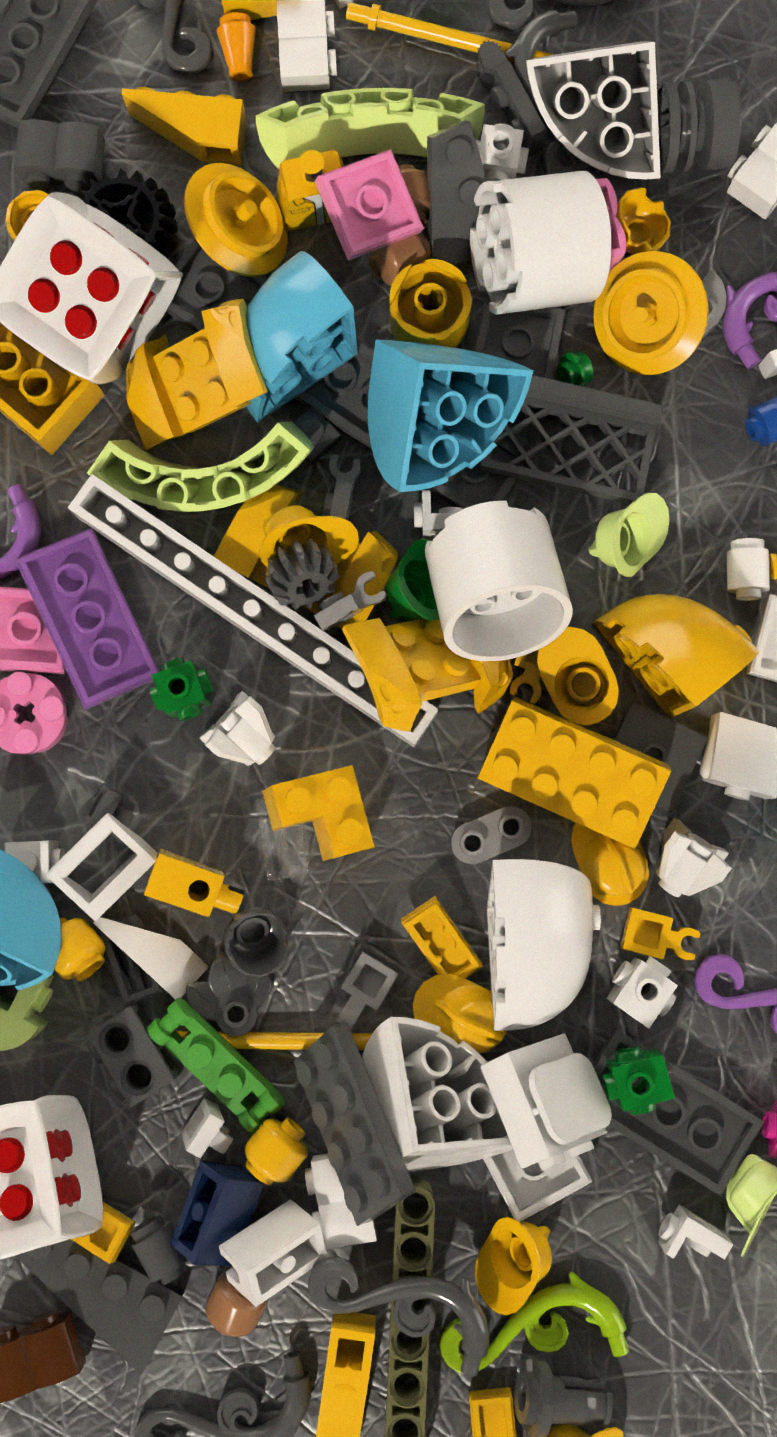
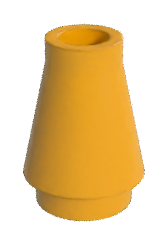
(237, 43)

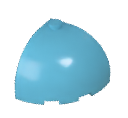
(298, 331)
(438, 409)
(27, 926)

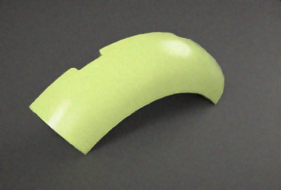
(363, 123)
(190, 488)

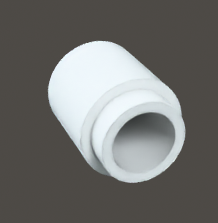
(748, 569)

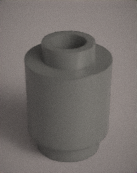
(155, 1252)

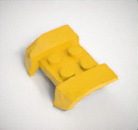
(195, 379)
(245, 534)
(413, 665)

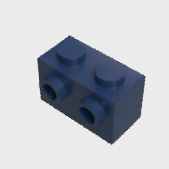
(215, 1211)

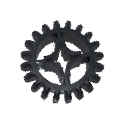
(129, 201)

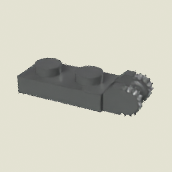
(509, 95)

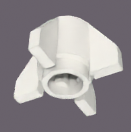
(241, 733)
(689, 862)

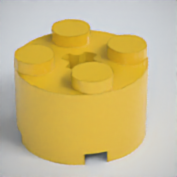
(427, 286)

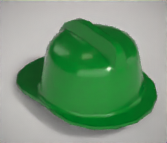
(410, 586)

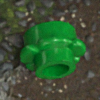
(575, 368)

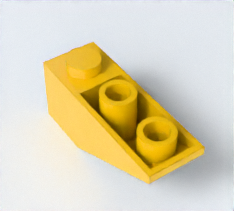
(201, 125)
(346, 1375)

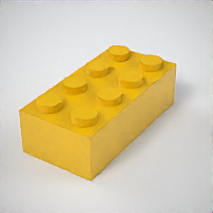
(41, 394)
(575, 772)

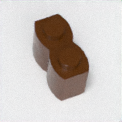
(38, 1354)

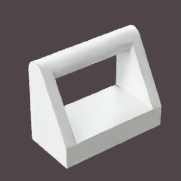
(119, 882)

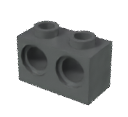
(139, 1051)

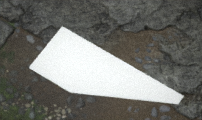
(160, 956)

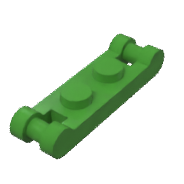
(216, 1064)

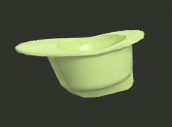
(632, 535)
(752, 1193)

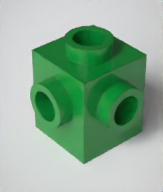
(192, 699)
(652, 1082)

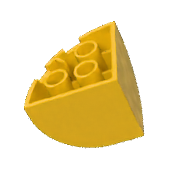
(676, 648)

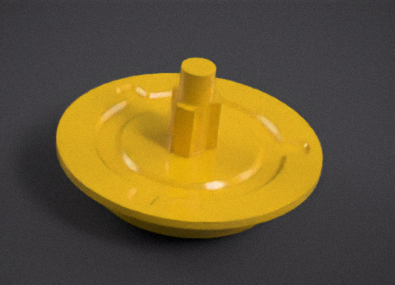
(235, 219)
(651, 313)

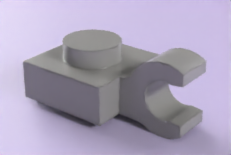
(341, 500)
(340, 609)
(367, 985)

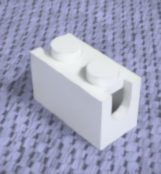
(273, 1252)

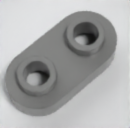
(491, 835)

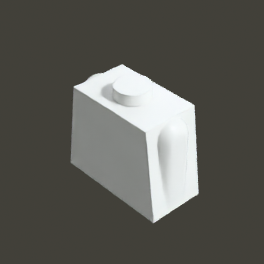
(741, 757)

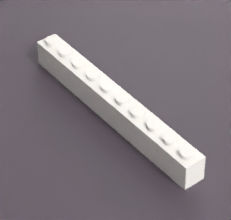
(234, 598)

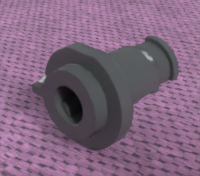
(552, 1399)

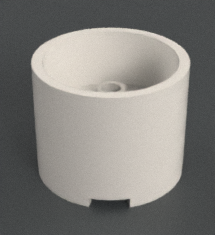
(541, 241)
(497, 582)

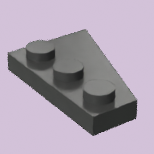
(453, 180)

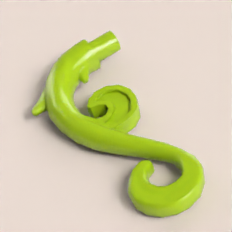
(546, 1337)

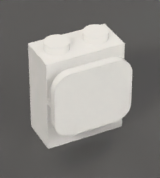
(548, 1101)

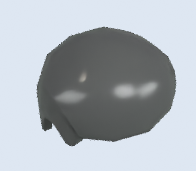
(256, 942)

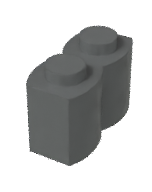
(59, 154)

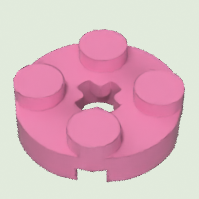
(49, 713)

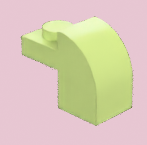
(18, 1017)

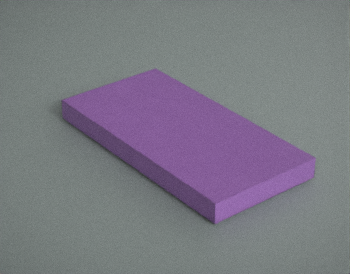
(87, 618)

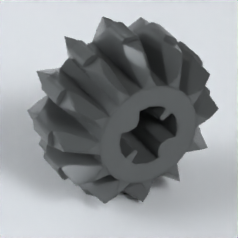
(302, 574)

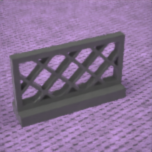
(584, 406)

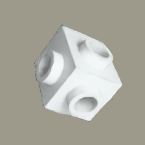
(502, 152)
(654, 1001)

